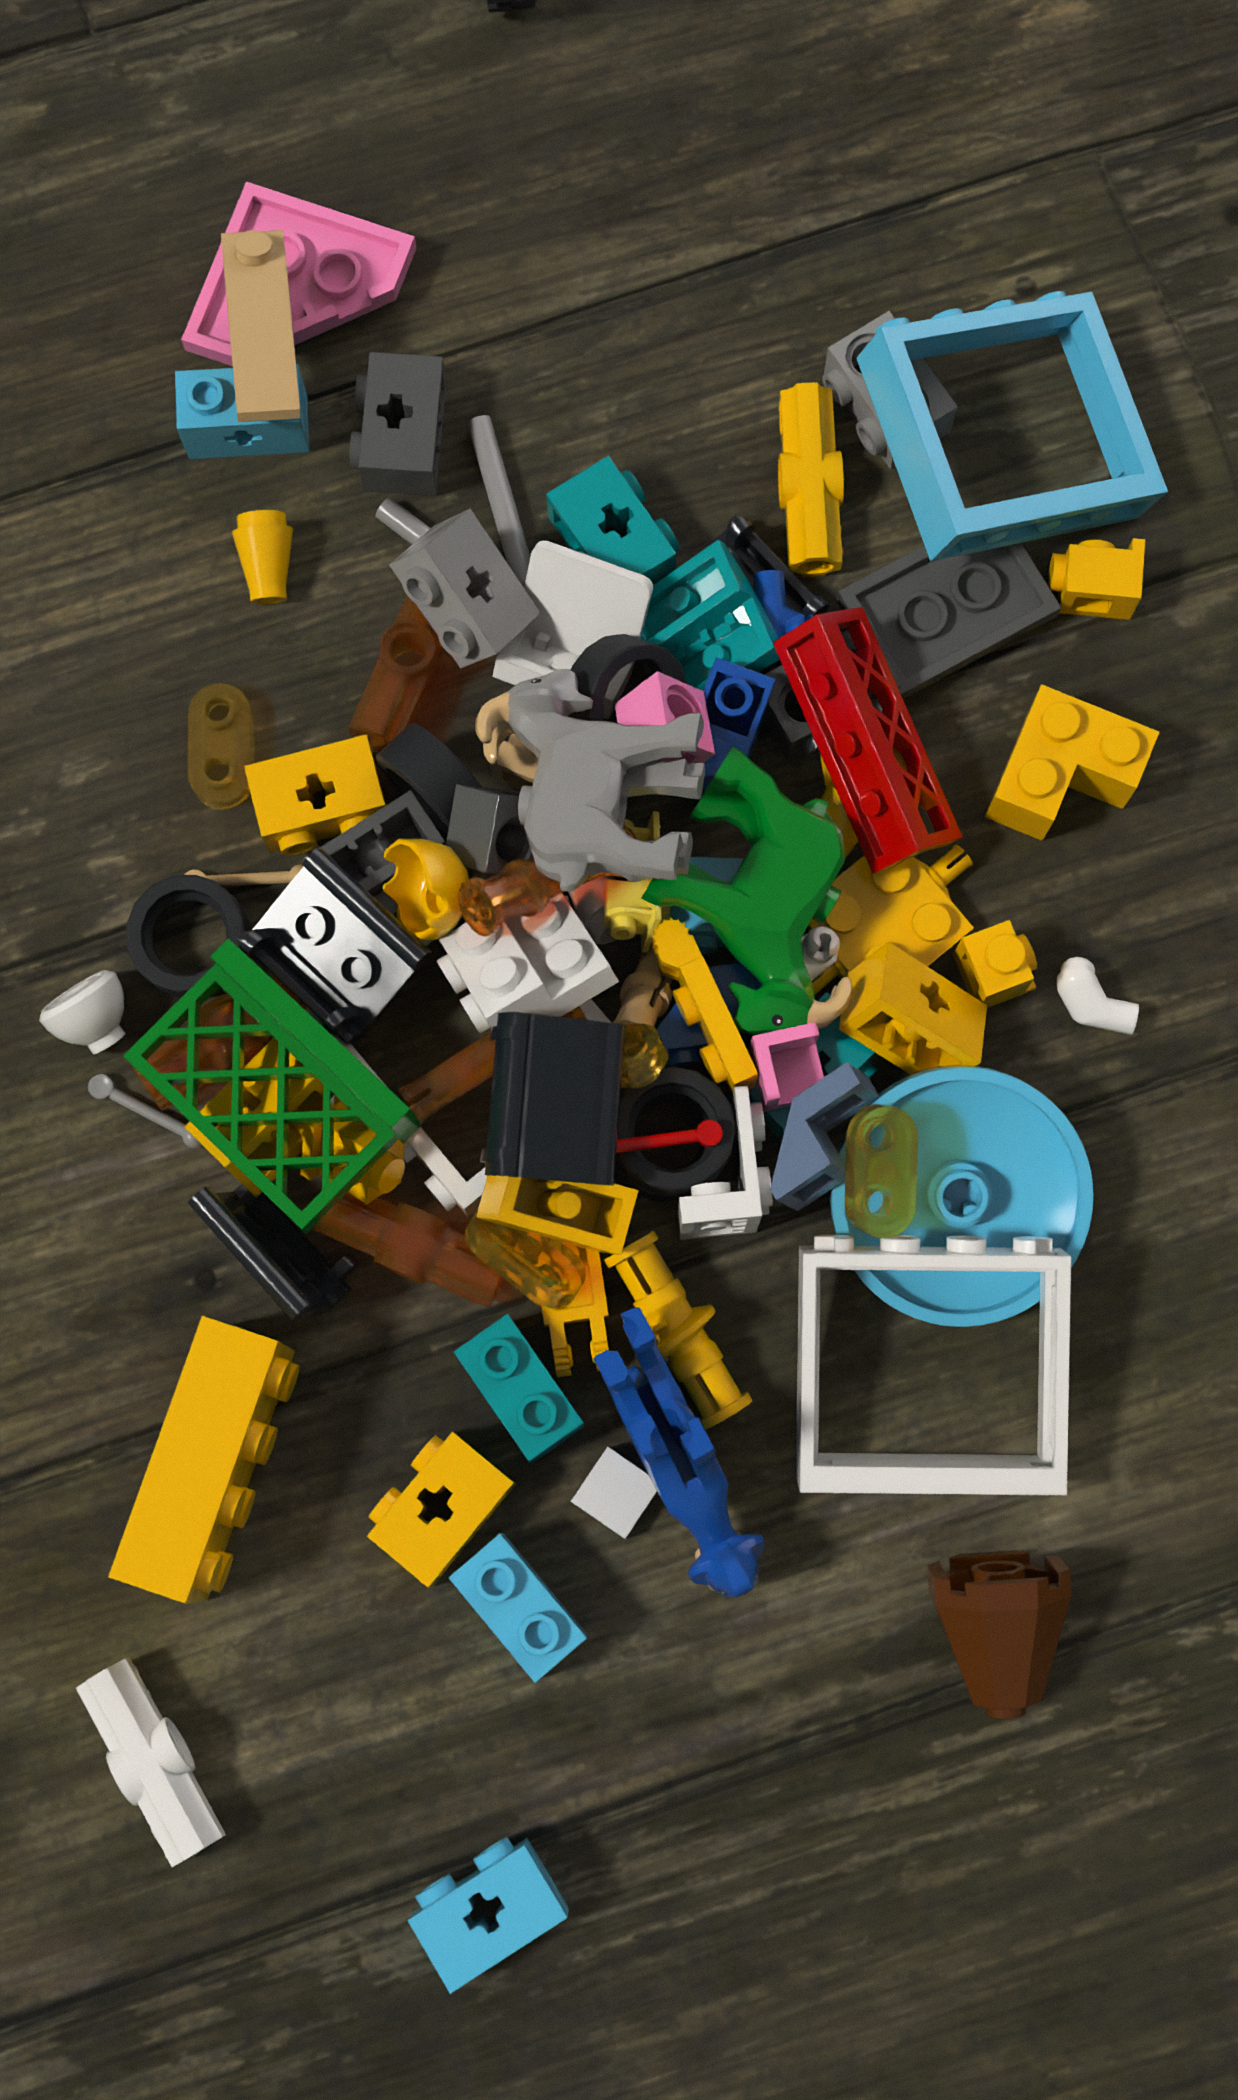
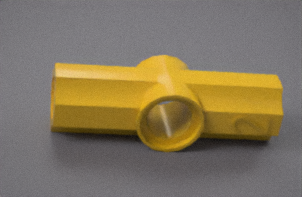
(810, 480)

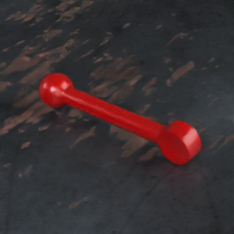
(707, 1134)

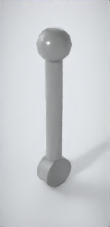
(104, 1088)

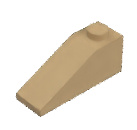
(260, 326)

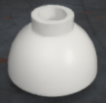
(88, 1012)

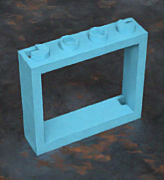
(920, 460)

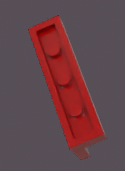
(860, 739)

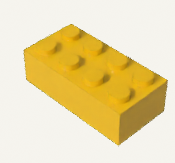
(205, 1462)

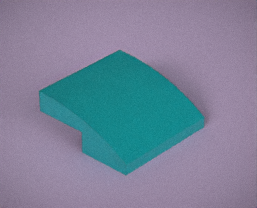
(710, 613)

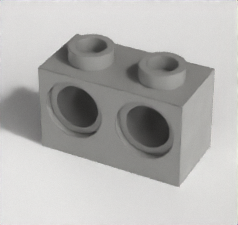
(850, 390)

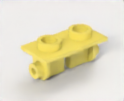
(623, 908)

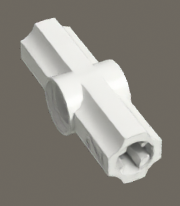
(150, 1761)

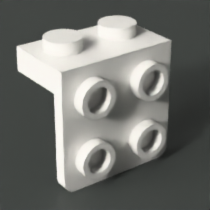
(578, 605)

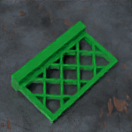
(321, 1059)

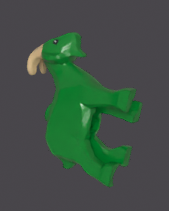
(771, 896)

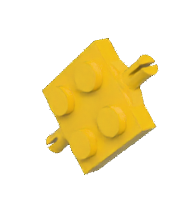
(895, 906)

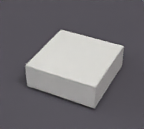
(615, 1492)

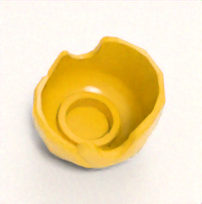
(425, 886)

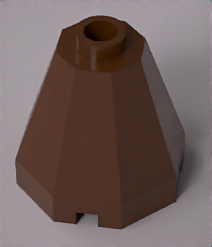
(1002, 1624)

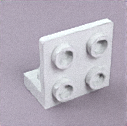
(712, 1206)

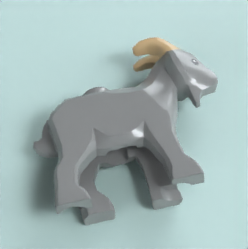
(584, 779)

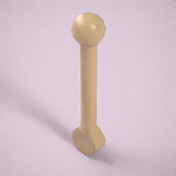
(247, 879)

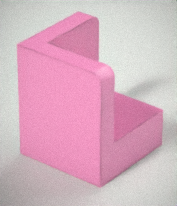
(785, 1064)

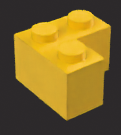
(1070, 747)
(563, 1211)

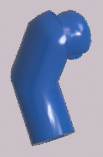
(771, 593)

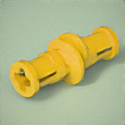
(679, 1330)

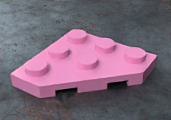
(334, 269)

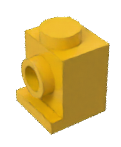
(1098, 578)
(996, 964)
(350, 1140)

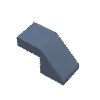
(807, 1158)

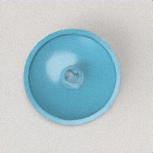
(988, 1166)

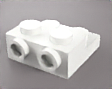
(527, 966)

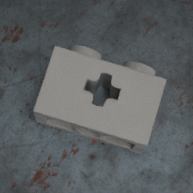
(465, 589)

